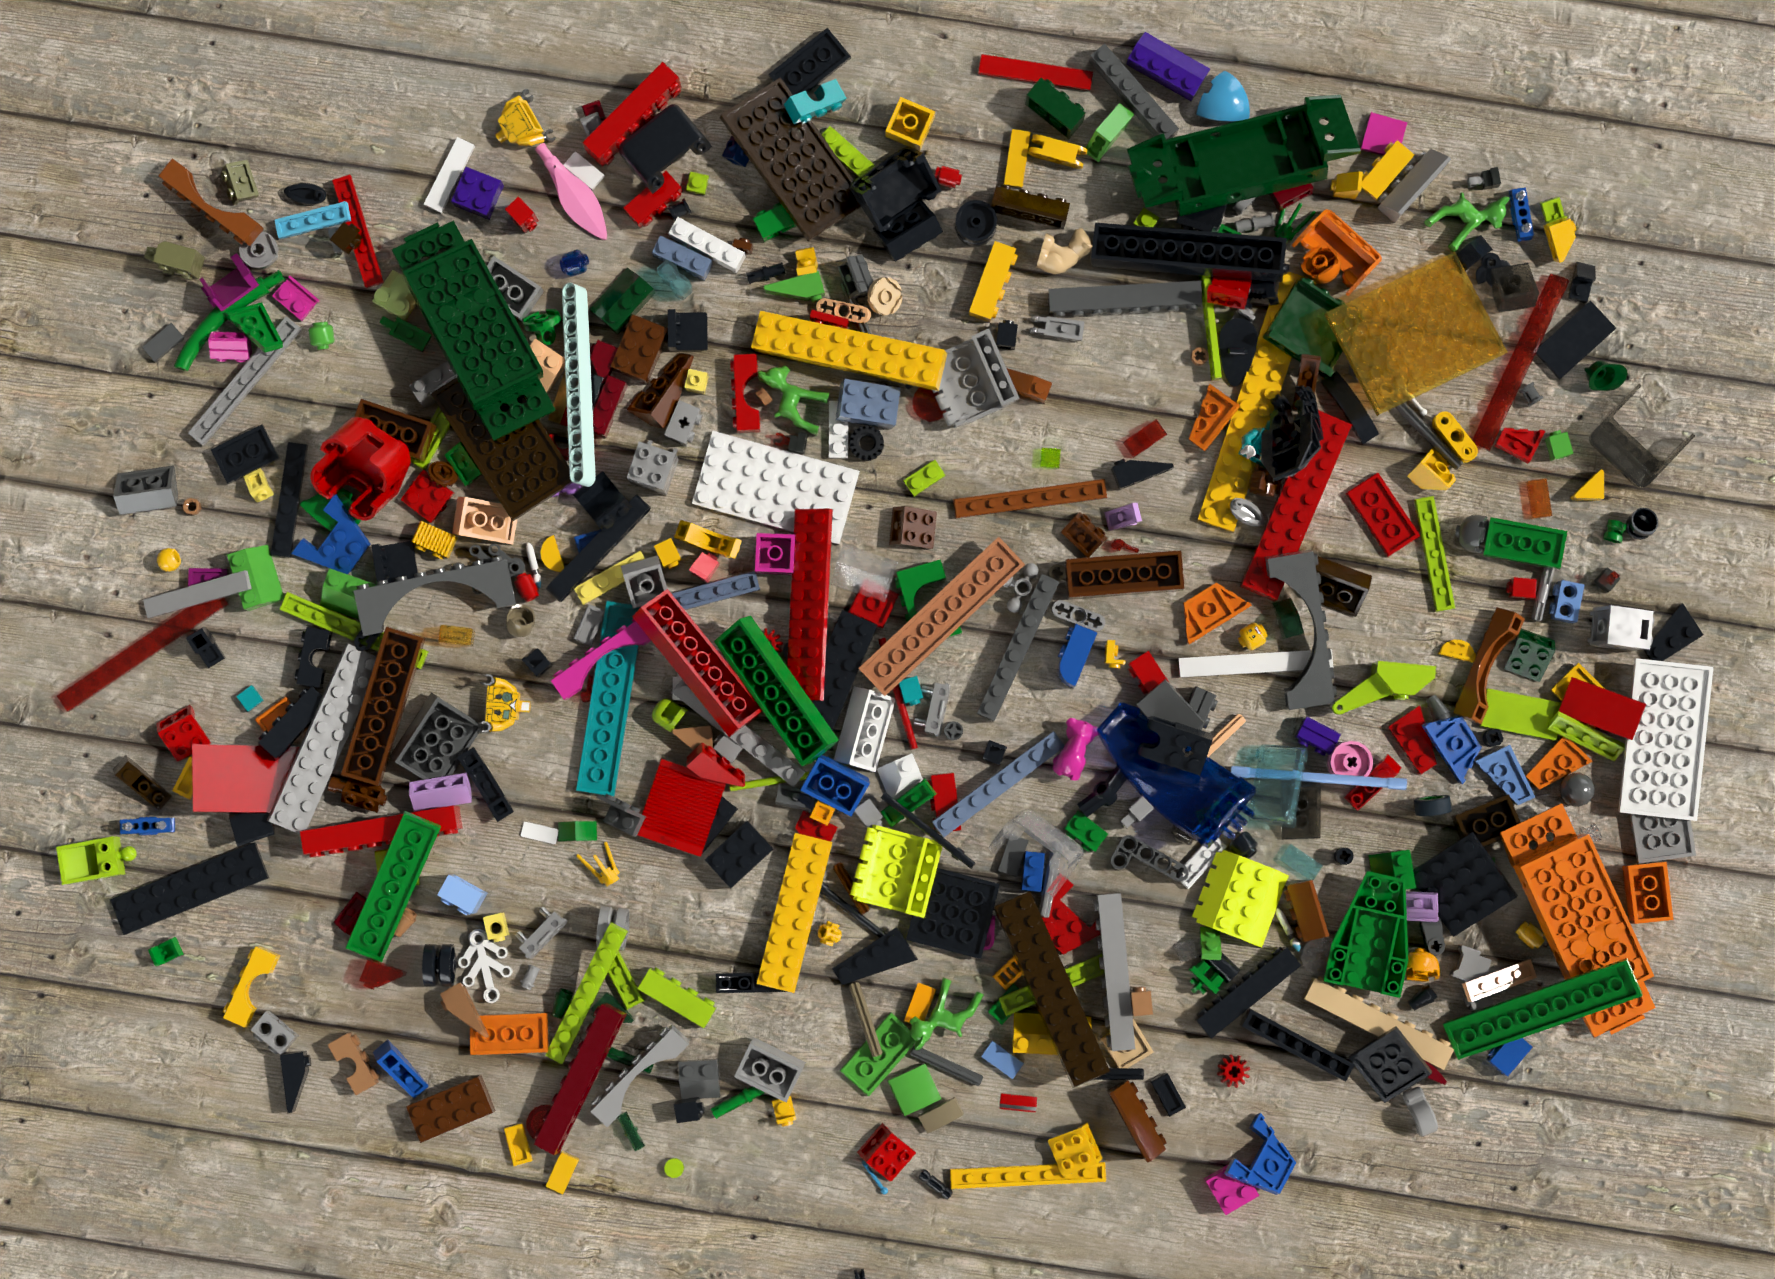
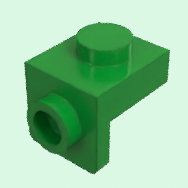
(165, 952)

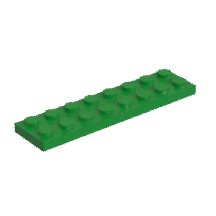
(393, 886)

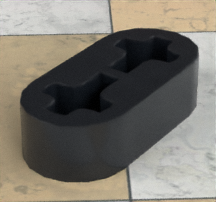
(371, 640)

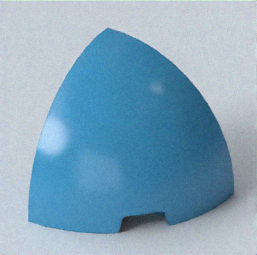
(1225, 100)

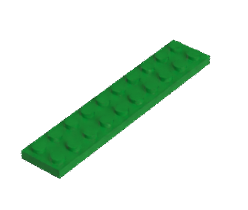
(1543, 1009)

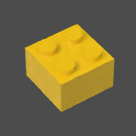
(910, 124)

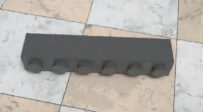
(1132, 93)

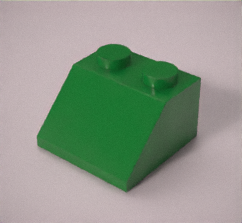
(1394, 864)

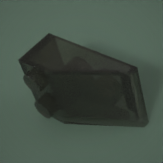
(1308, 814)

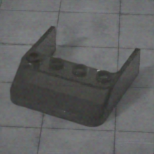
(1626, 452)

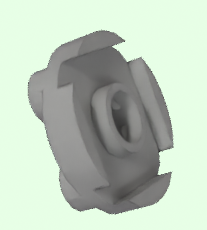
(268, 255)

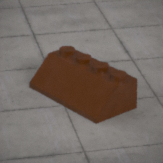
(1136, 1120)

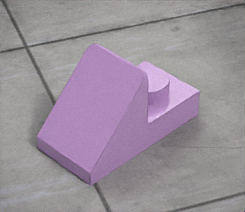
(1123, 516)

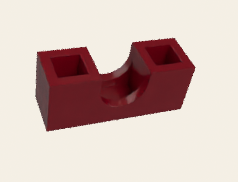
(606, 405)

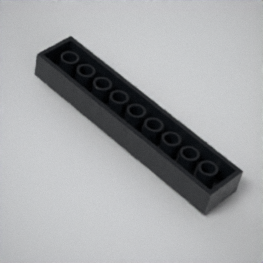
(1188, 252)

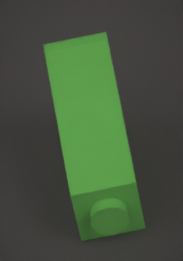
(1108, 132)

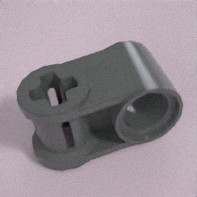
(1432, 933)

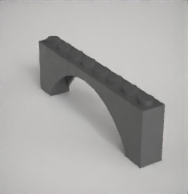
(377, 601)
(1315, 682)

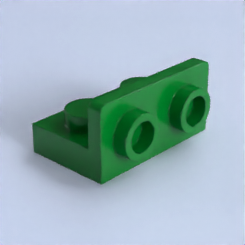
(463, 464)
(1085, 831)

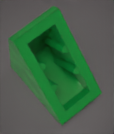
(577, 831)

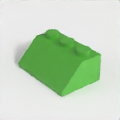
(262, 575)
(339, 594)

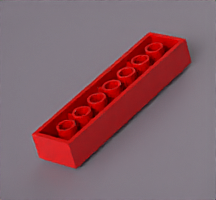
(697, 662)
(372, 832)

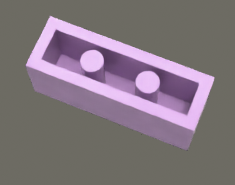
(440, 792)

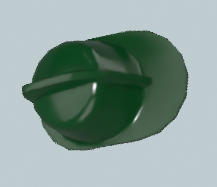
(1605, 376)

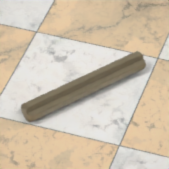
(865, 1019)

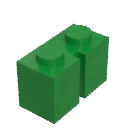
(773, 221)

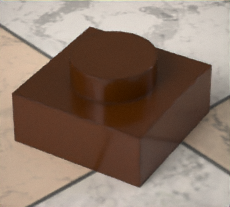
(743, 245)

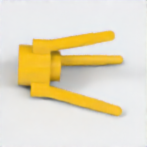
(607, 875)

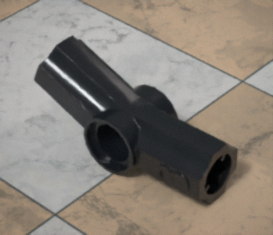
(1103, 793)

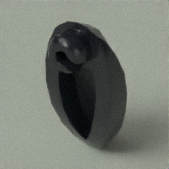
(305, 193)

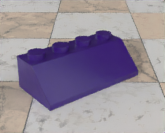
(1167, 66)

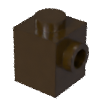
(347, 237)

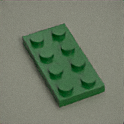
(1525, 543)

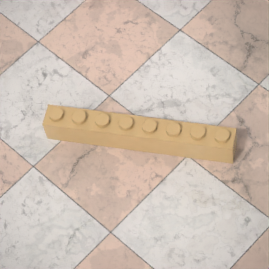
(1375, 1022)

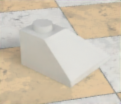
(900, 776)

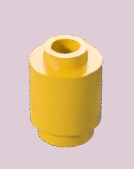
(1530, 935)

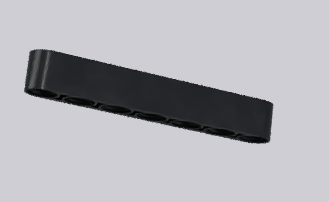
(596, 551)

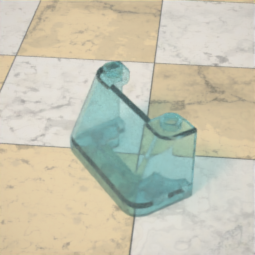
(1277, 784)

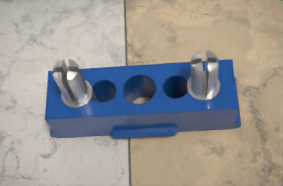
(1523, 232)
(165, 825)

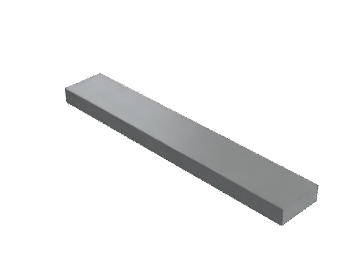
(197, 594)

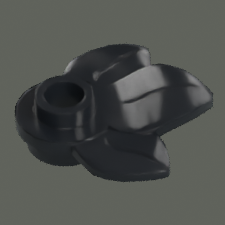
(1483, 273)

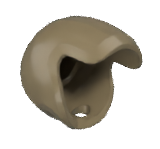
(520, 621)

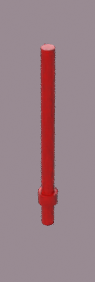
(903, 711)

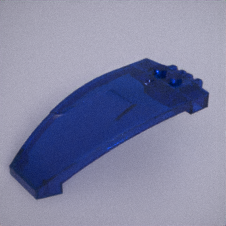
(1194, 803)

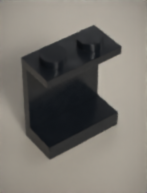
(603, 502)

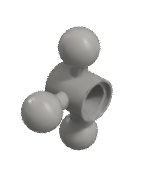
(1014, 604)

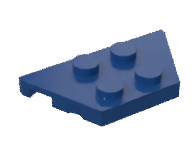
(1454, 743)

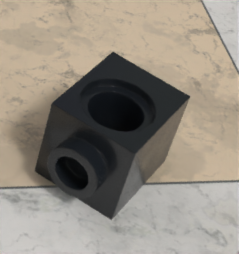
(1006, 335)

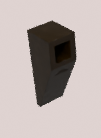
(141, 782)

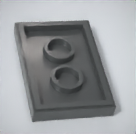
(1169, 705)

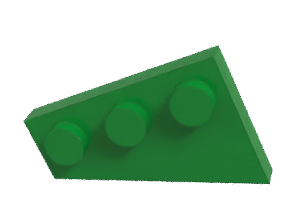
(257, 326)

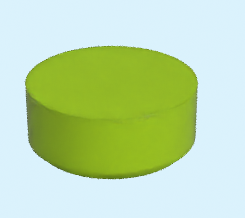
(674, 1167)

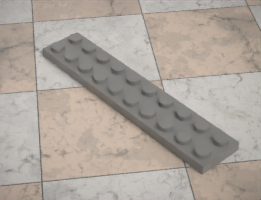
(323, 741)

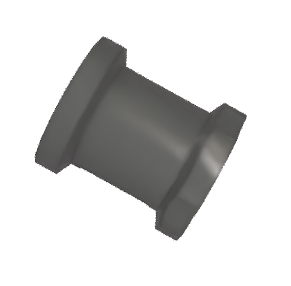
(1531, 394)

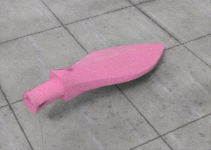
(574, 195)

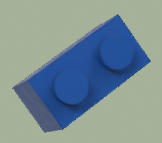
(1032, 871)
(1508, 1055)

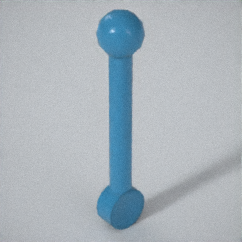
(884, 1190)

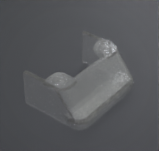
(1066, 851)

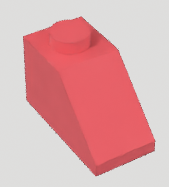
(704, 566)

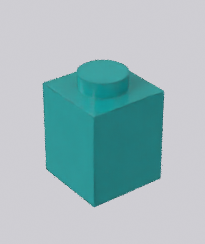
(911, 691)

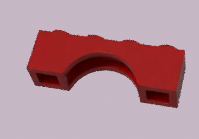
(744, 368)

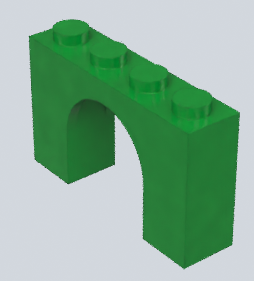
(913, 579)

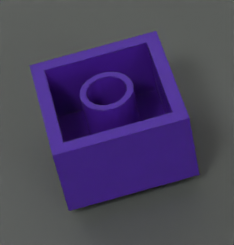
(477, 193)

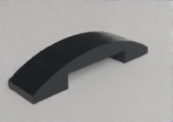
(1351, 407)
(486, 784)

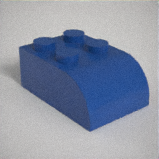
(1075, 654)
(835, 785)

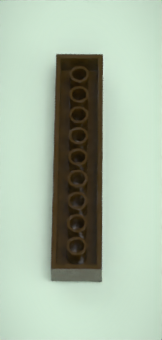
(1051, 989)

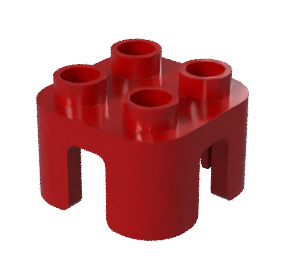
(364, 459)

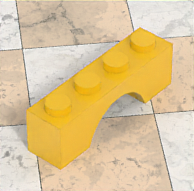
(240, 1008)

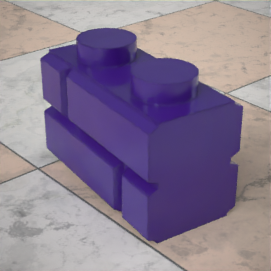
(1317, 736)

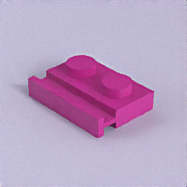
(295, 298)

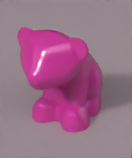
(1071, 759)

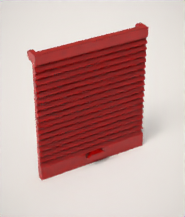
(680, 808)

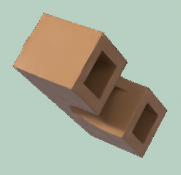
(364, 1076)

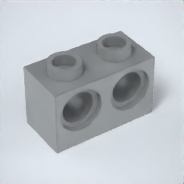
(277, 1028)

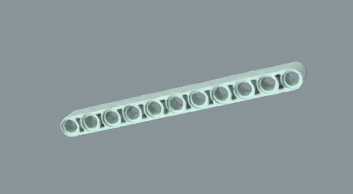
(578, 385)

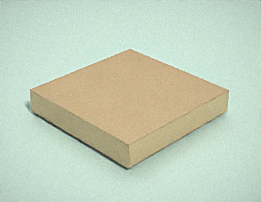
(1127, 1058)

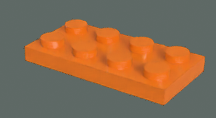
(511, 1034)

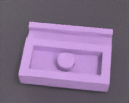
(1422, 906)

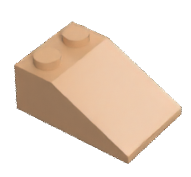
(551, 363)
(483, 521)

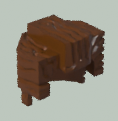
(1262, 483)

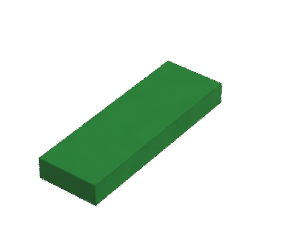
(910, 800)

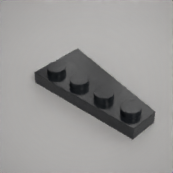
(880, 955)

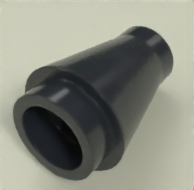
(1422, 997)

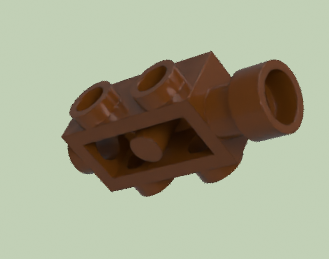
(359, 793)

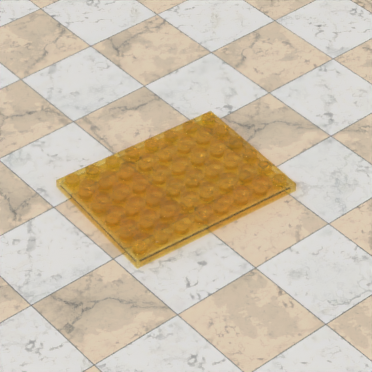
(1415, 333)

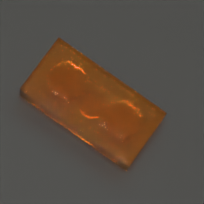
(1539, 498)

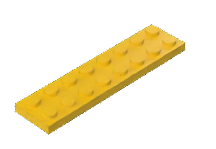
(794, 913)

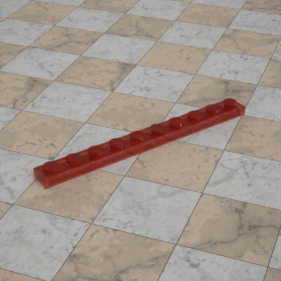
(1520, 362)
(139, 653)

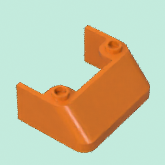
(1354, 252)

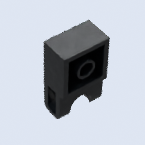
(1171, 745)

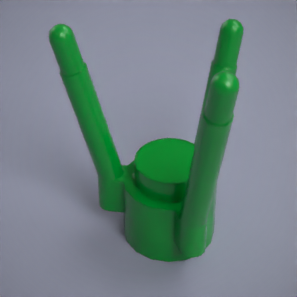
(1285, 229)

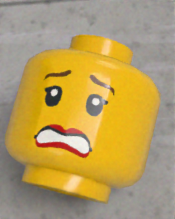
(1252, 636)

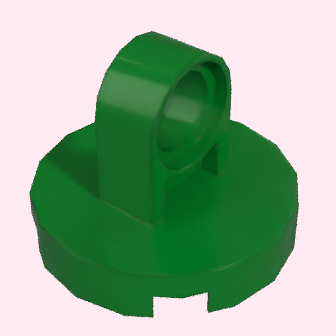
(541, 323)

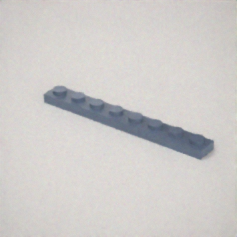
(998, 784)

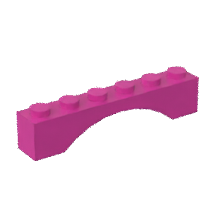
(572, 679)

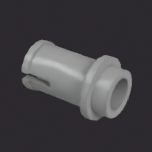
(529, 977)

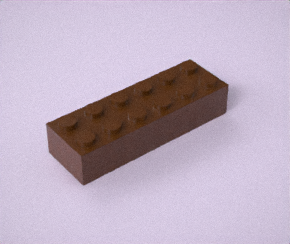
(1124, 574)

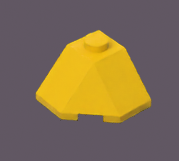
(1432, 472)

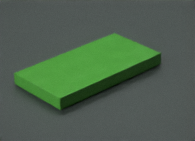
(870, 1071)

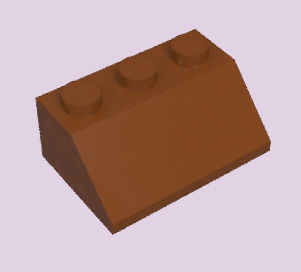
(1306, 910)

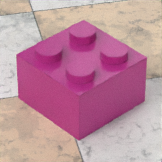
(775, 554)
(1228, 1191)

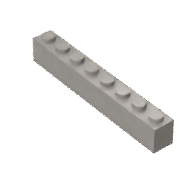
(1115, 971)

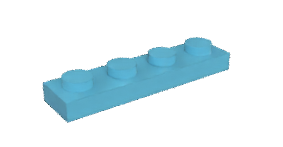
(312, 220)

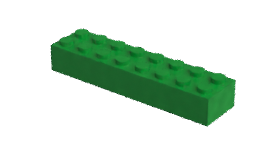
(776, 690)

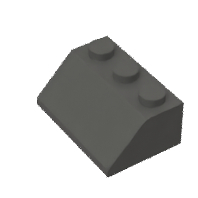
(146, 490)

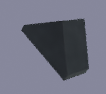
(1473, 252)

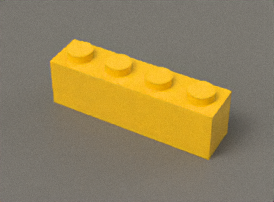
(992, 282)

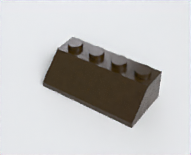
(1030, 207)

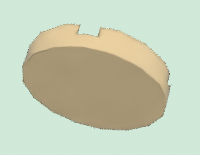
(884, 296)

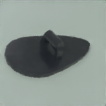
(1237, 349)

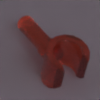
(1118, 544)
(586, 696)

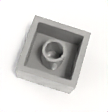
(644, 580)

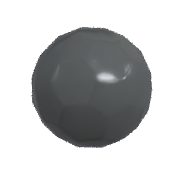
(1577, 789)

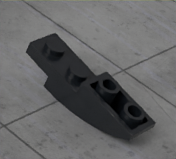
(741, 983)

